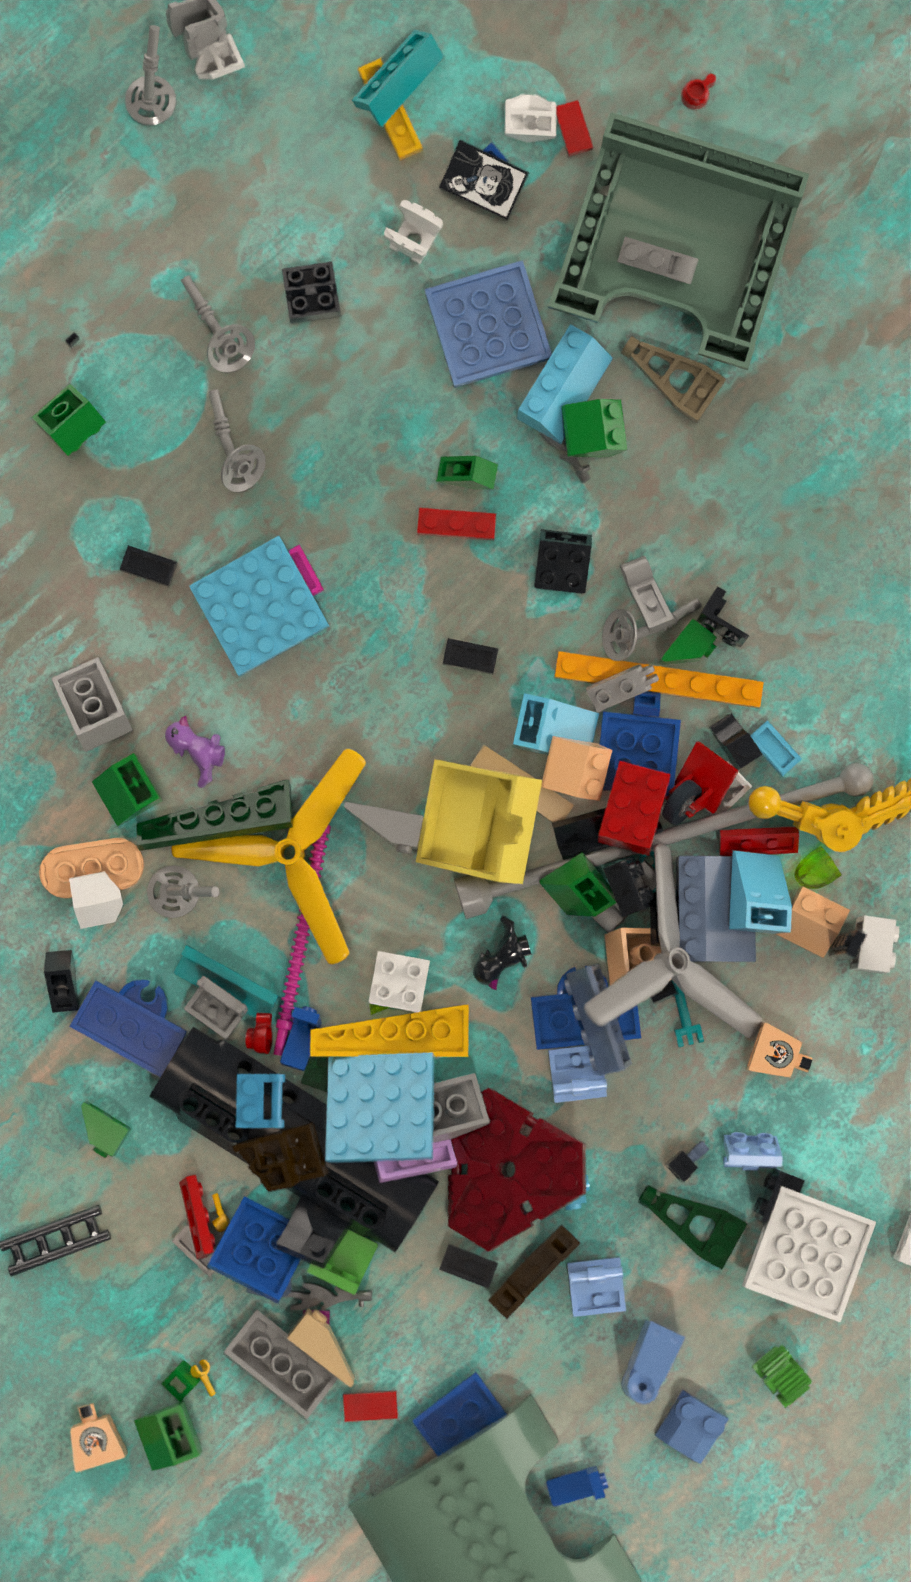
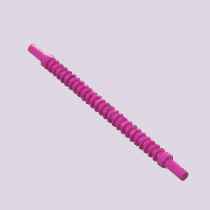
(284, 1023)

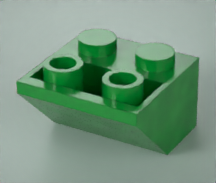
(126, 789)
(579, 888)
(168, 1436)

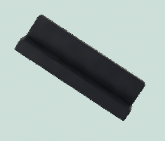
(581, 834)

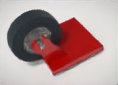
(699, 785)

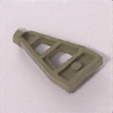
(700, 393)

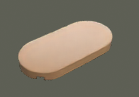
(115, 856)

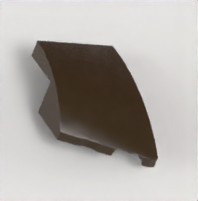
(284, 1157)

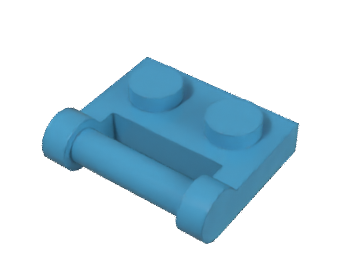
(251, 1101)

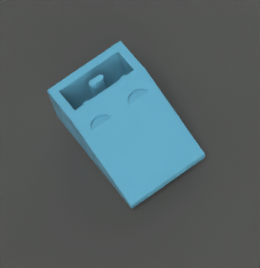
(545, 718)
(759, 894)

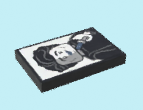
(484, 179)

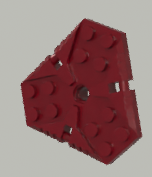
(547, 1174)

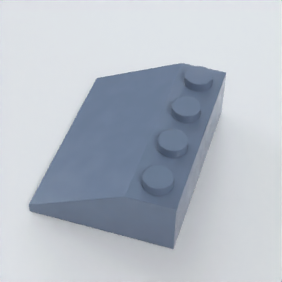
(704, 911)
(607, 1040)

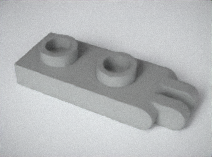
(621, 687)

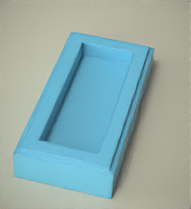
(775, 748)

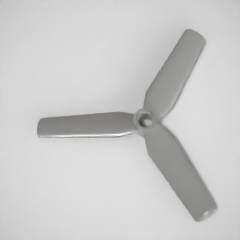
(672, 964)

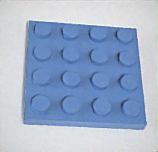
(488, 324)

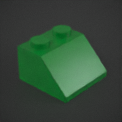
(69, 419)
(594, 428)

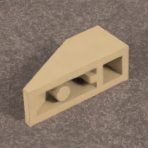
(319, 1342)

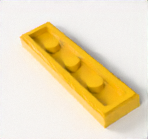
(398, 126)

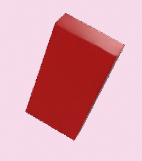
(573, 128)
(370, 1406)

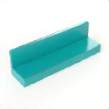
(399, 76)
(254, 996)

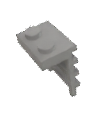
(216, 1008)

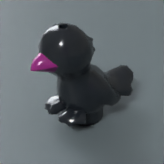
(509, 953)

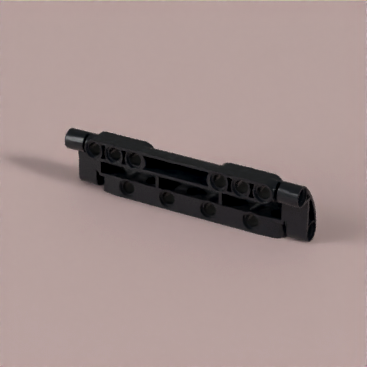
(212, 1072)

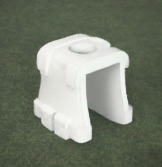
(416, 222)

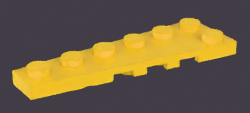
(431, 1031)

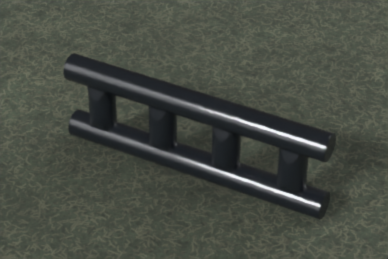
(39, 1233)

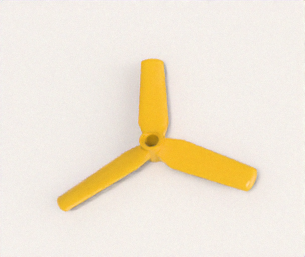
(307, 828)

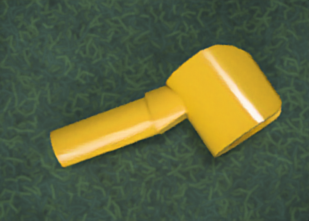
(221, 1222)
(203, 1375)

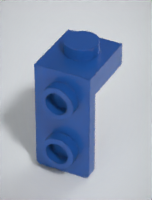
(297, 1048)
(577, 1486)

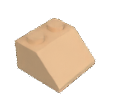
(576, 768)
(815, 921)
(628, 949)

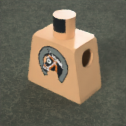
(777, 1053)
(95, 1440)

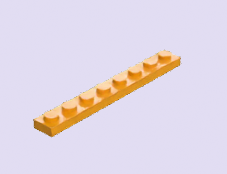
(670, 682)

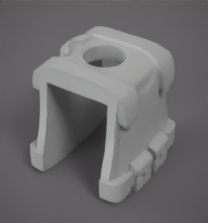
(197, 35)

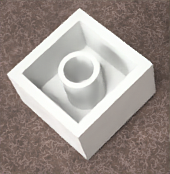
(877, 948)

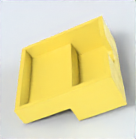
(478, 821)

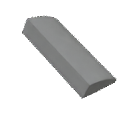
(280, 1365)

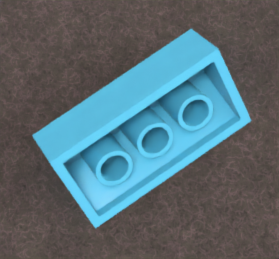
(565, 379)

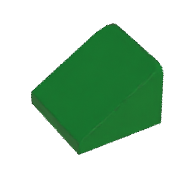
(180, 1381)

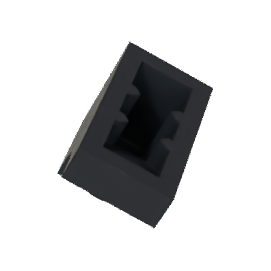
(735, 742)
(61, 981)

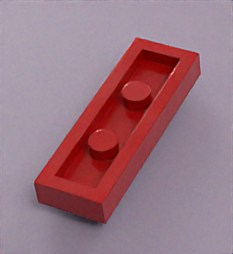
(456, 524)
(759, 840)
(197, 1216)

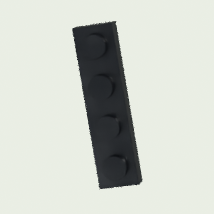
(847, 945)

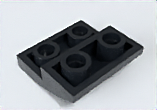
(311, 292)

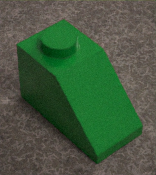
(467, 472)
(690, 645)
(103, 1130)

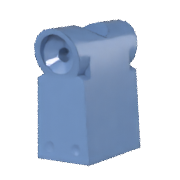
(650, 1362)

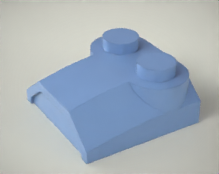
(691, 1427)

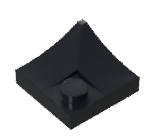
(312, 1234)

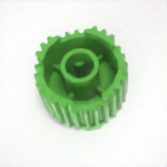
(782, 1375)

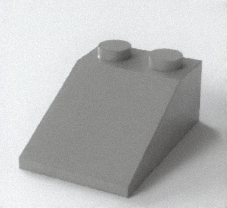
(91, 704)
(394, 827)
(458, 1108)

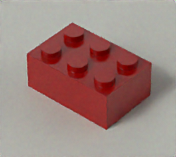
(634, 808)

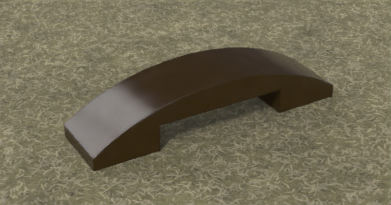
(533, 1270)

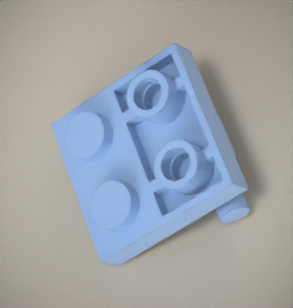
(574, 1076)
(752, 1151)
(596, 1286)

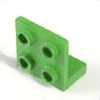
(347, 1263)

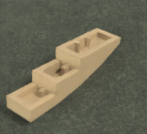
(550, 804)

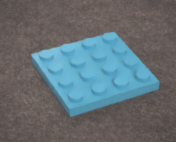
(259, 606)
(380, 1107)

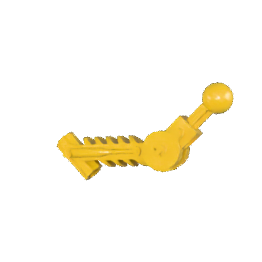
(835, 823)

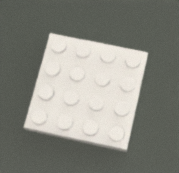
(809, 1254)

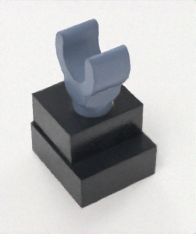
(683, 1165)

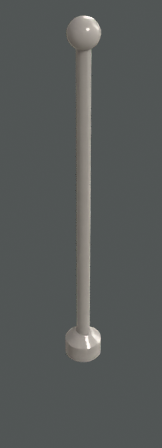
(478, 894)

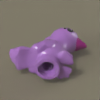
(203, 751)

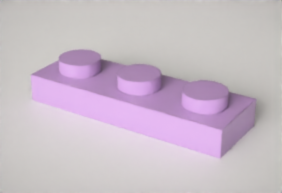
(442, 1159)

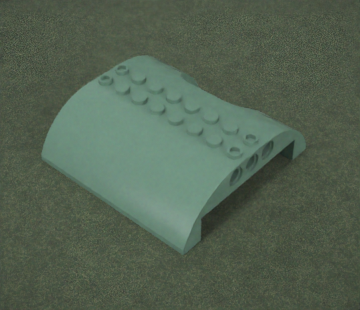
(692, 201)
(472, 1518)

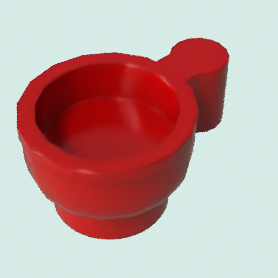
(696, 92)
(261, 1036)

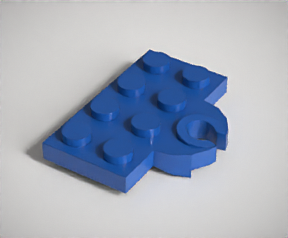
(130, 1024)
(557, 1025)

